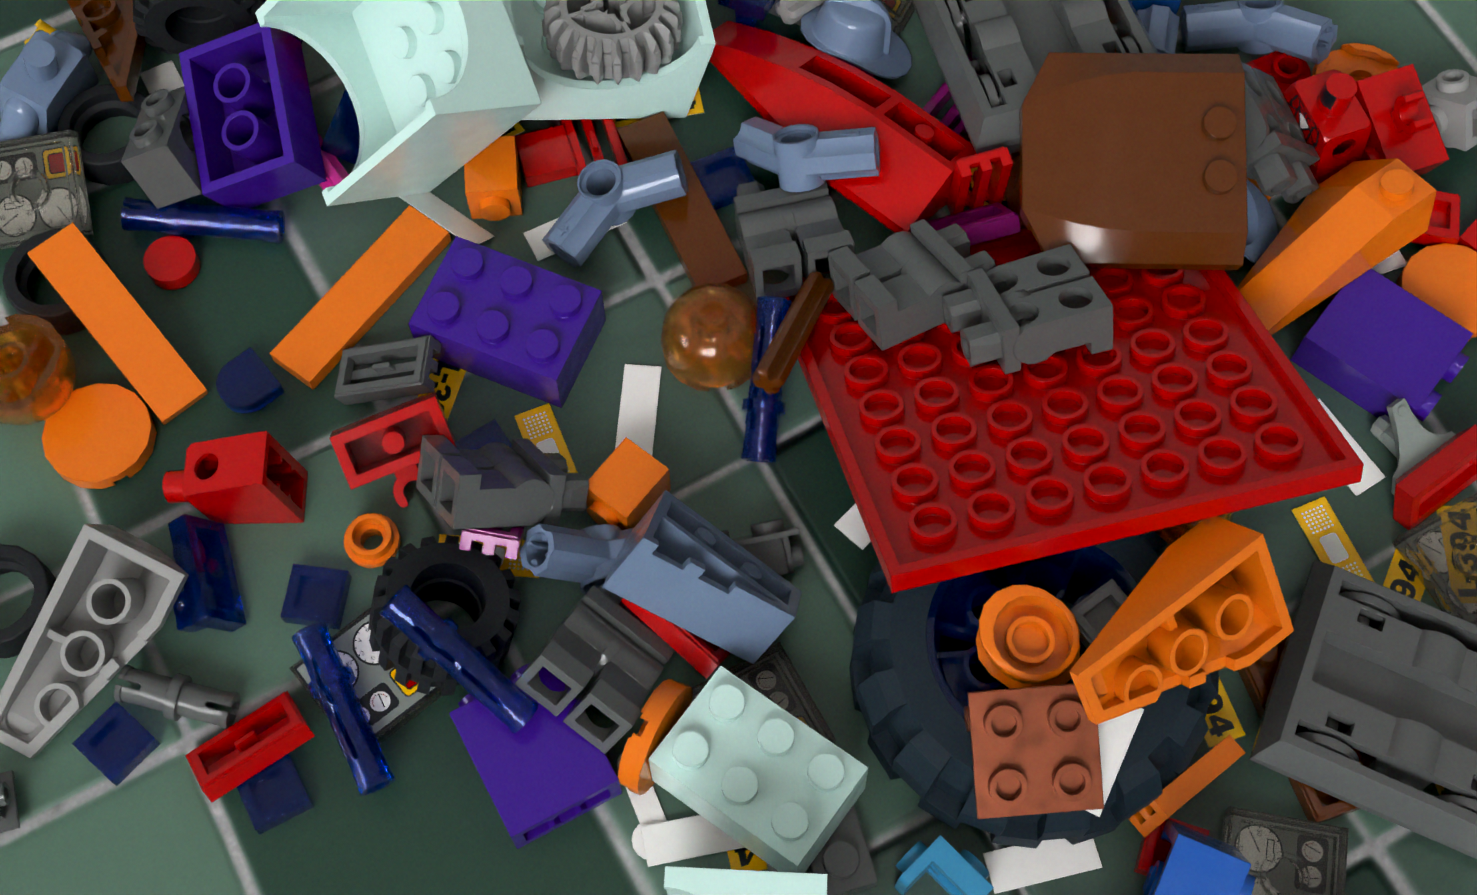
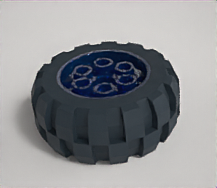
(918, 694)

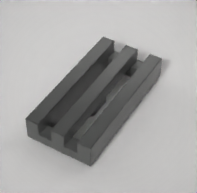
(387, 379)

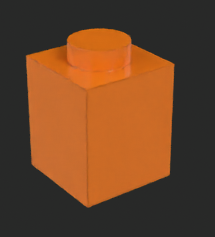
(494, 181)
(626, 486)

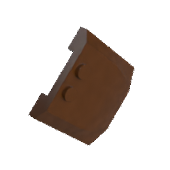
(1137, 159)

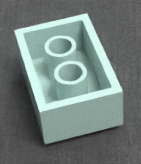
(758, 773)

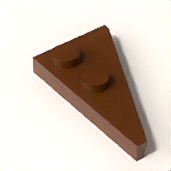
(113, 40)

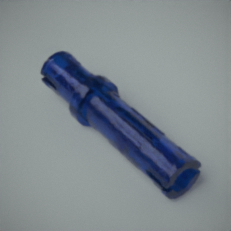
(203, 220)
(761, 408)
(441, 643)
(333, 686)

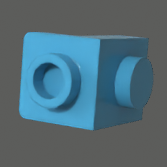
(953, 871)

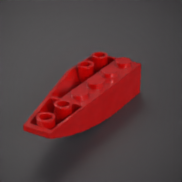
(806, 86)

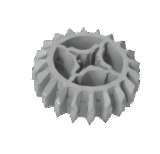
(612, 36)

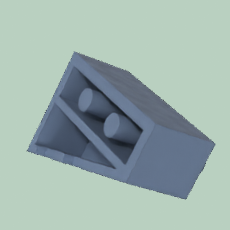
(702, 581)

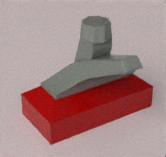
(1429, 464)

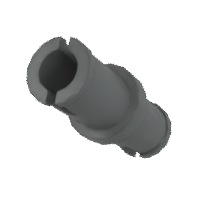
(177, 697)

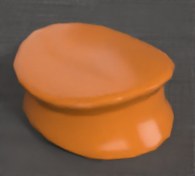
(1027, 637)

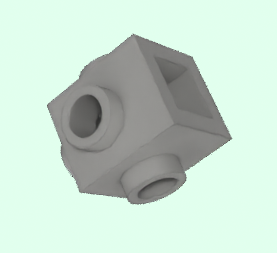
(1454, 107)

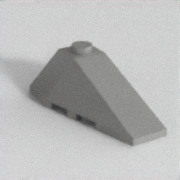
(94, 621)

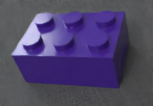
(252, 117)
(510, 320)

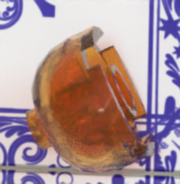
(710, 336)
(34, 370)

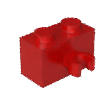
(1400, 120)
(389, 443)

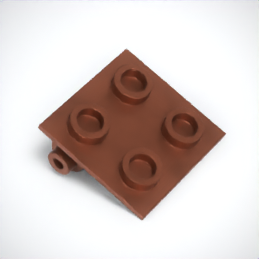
(1033, 752)

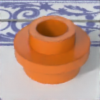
(364, 527)

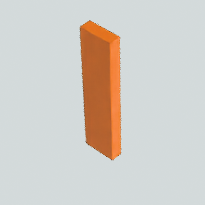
(360, 297)
(118, 323)

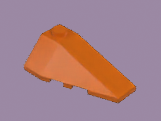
(1336, 237)
(1195, 611)

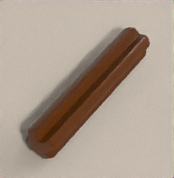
(793, 333)

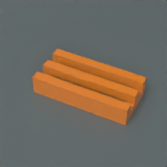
(1187, 785)

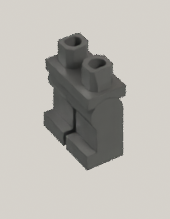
(1274, 141)
(786, 234)
(901, 283)
(1030, 310)
(497, 484)
(612, 647)

